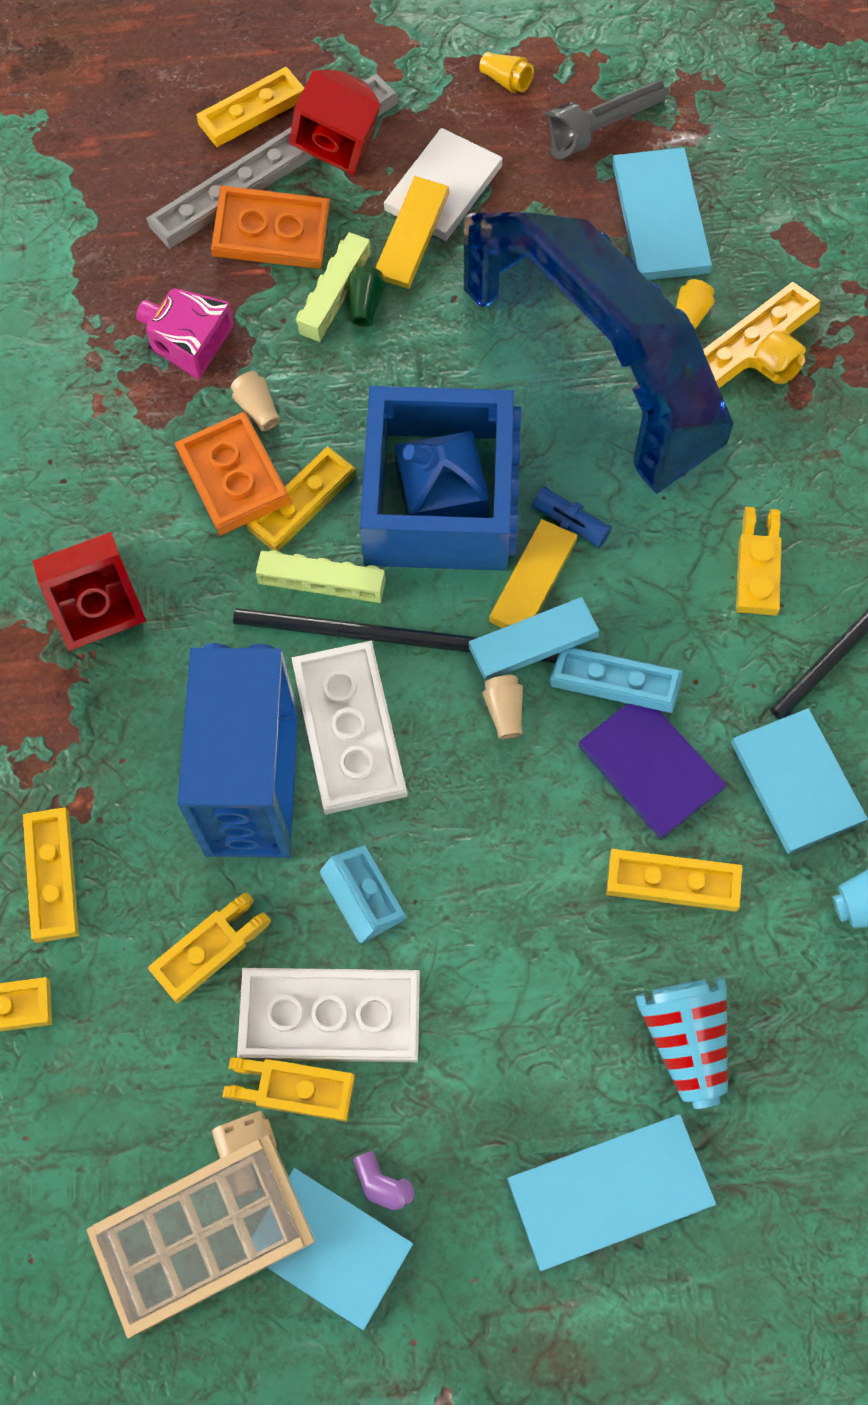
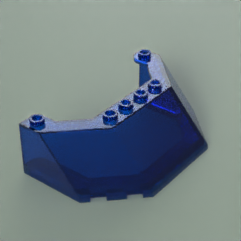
(676, 388)

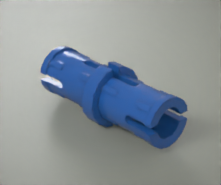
(550, 503)

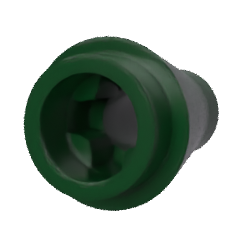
(365, 293)

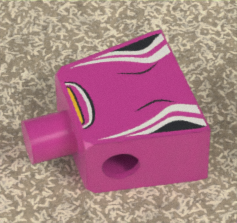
(187, 328)

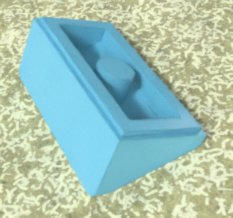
(362, 893)

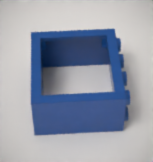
(438, 539)
(239, 751)

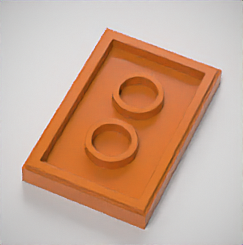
(270, 227)
(232, 473)

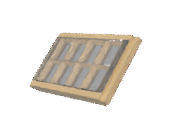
(200, 1236)

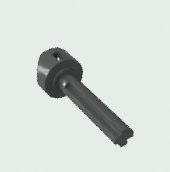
(572, 126)

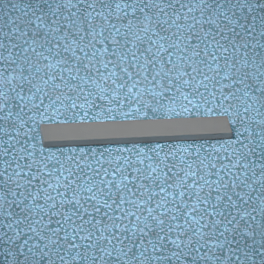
(253, 171)

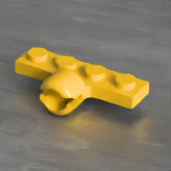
(764, 339)

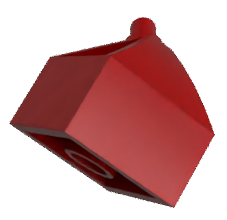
(335, 119)
(88, 591)

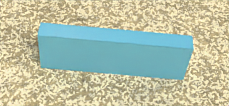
(533, 639)
(617, 679)

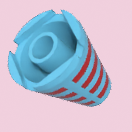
(691, 1036)

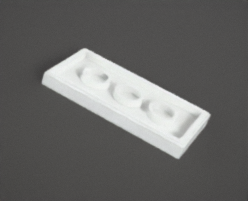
(349, 727)
(329, 1015)

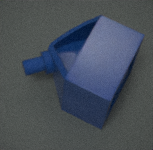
(442, 477)

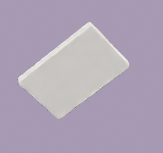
(453, 163)

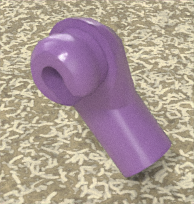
(380, 1188)

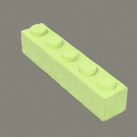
(332, 287)
(320, 576)

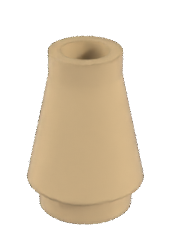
(254, 397)
(504, 703)

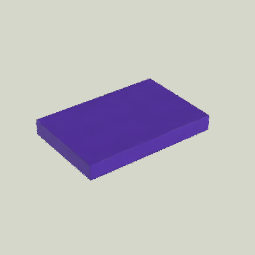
(652, 767)

